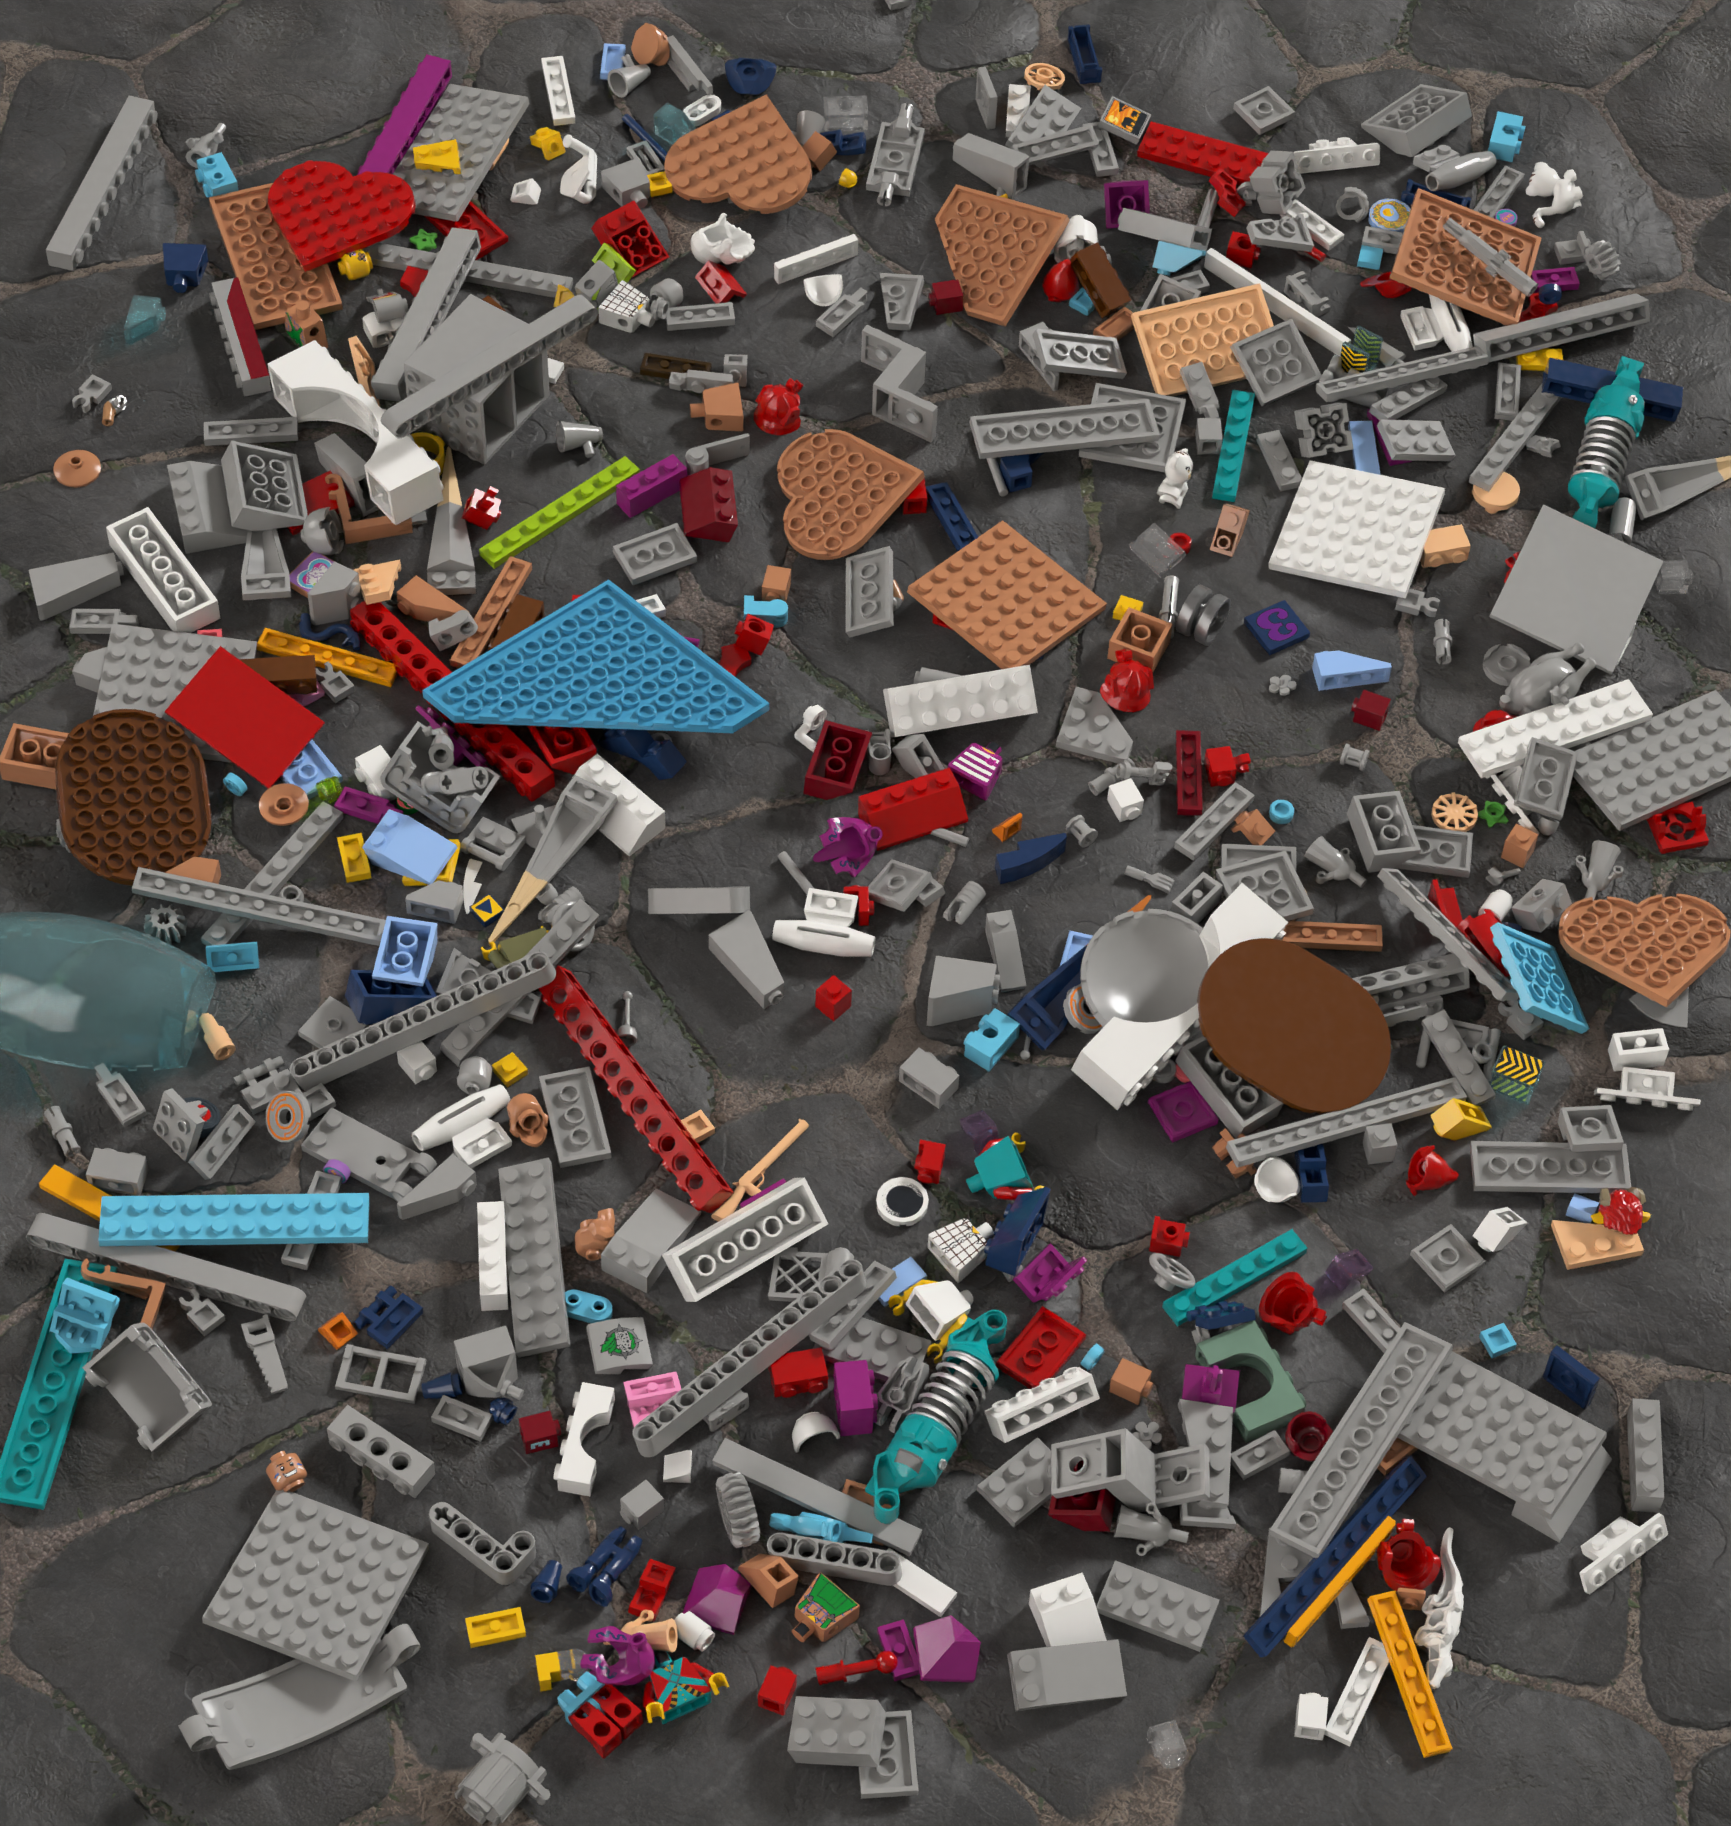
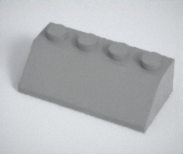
(1569, 1509)

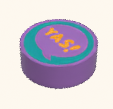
(1507, 216)
(337, 1168)

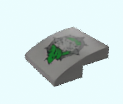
(619, 1345)

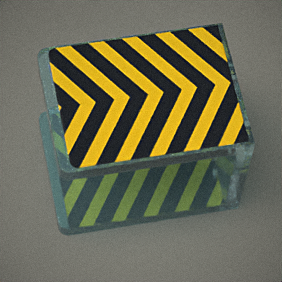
(1363, 353)
(1516, 1074)

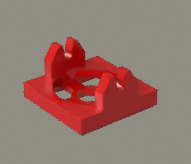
(1698, 824)

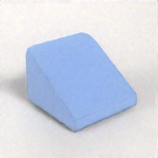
(1581, 1208)

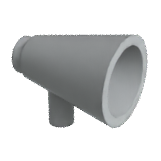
(626, 79)
(807, 124)
(577, 435)

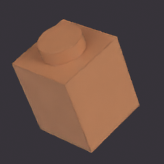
(819, 151)
(776, 583)
(1519, 845)
(1131, 1381)

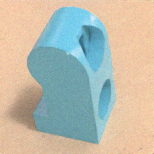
(767, 610)

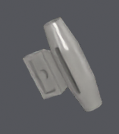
(1451, 170)

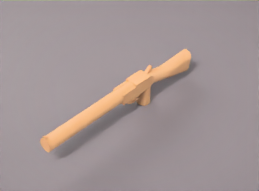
(750, 1177)

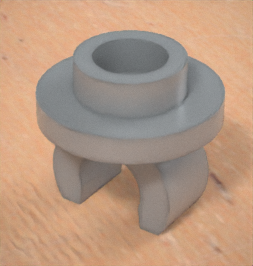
(1247, 193)

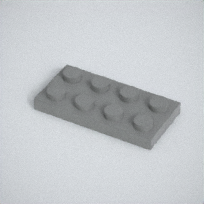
(1046, 116)
(1079, 353)
(869, 591)
(575, 1117)
(879, 1345)
(1157, 1606)

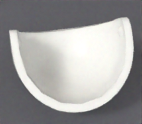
(824, 289)
(1276, 1180)
(810, 1425)

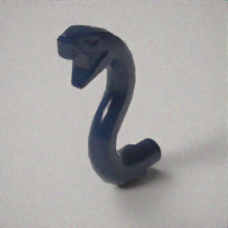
(306, 631)

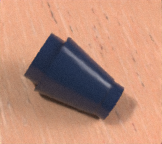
(447, 1385)
(546, 1583)

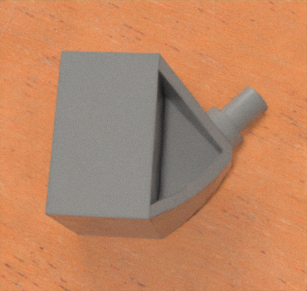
(488, 1364)

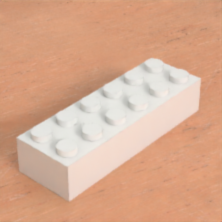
(163, 572)
(960, 701)
(745, 1239)

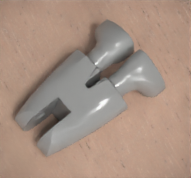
(1335, 371)

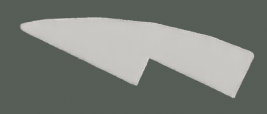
(471, 888)

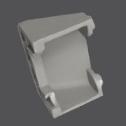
(404, 779)
(148, 1384)

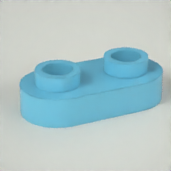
(585, 1309)

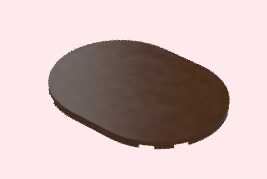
(131, 794)
(1293, 1026)

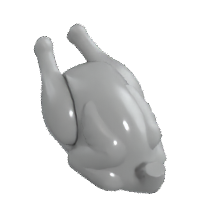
(1532, 686)

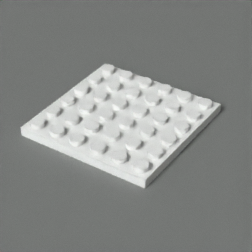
(1357, 529)

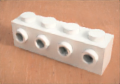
(1041, 1404)

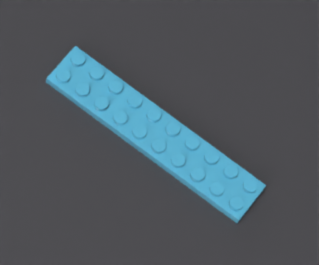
(234, 1219)

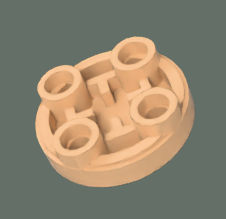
(1500, 497)

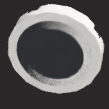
(902, 1201)

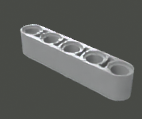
(844, 1567)

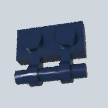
(1220, 1315)
(393, 1321)

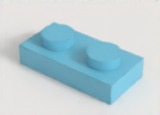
(232, 956)

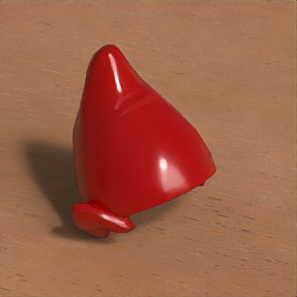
(1061, 282)
(1428, 1171)

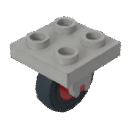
(185, 1121)

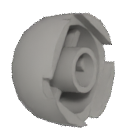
(322, 532)

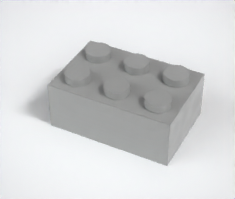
(836, 1731)

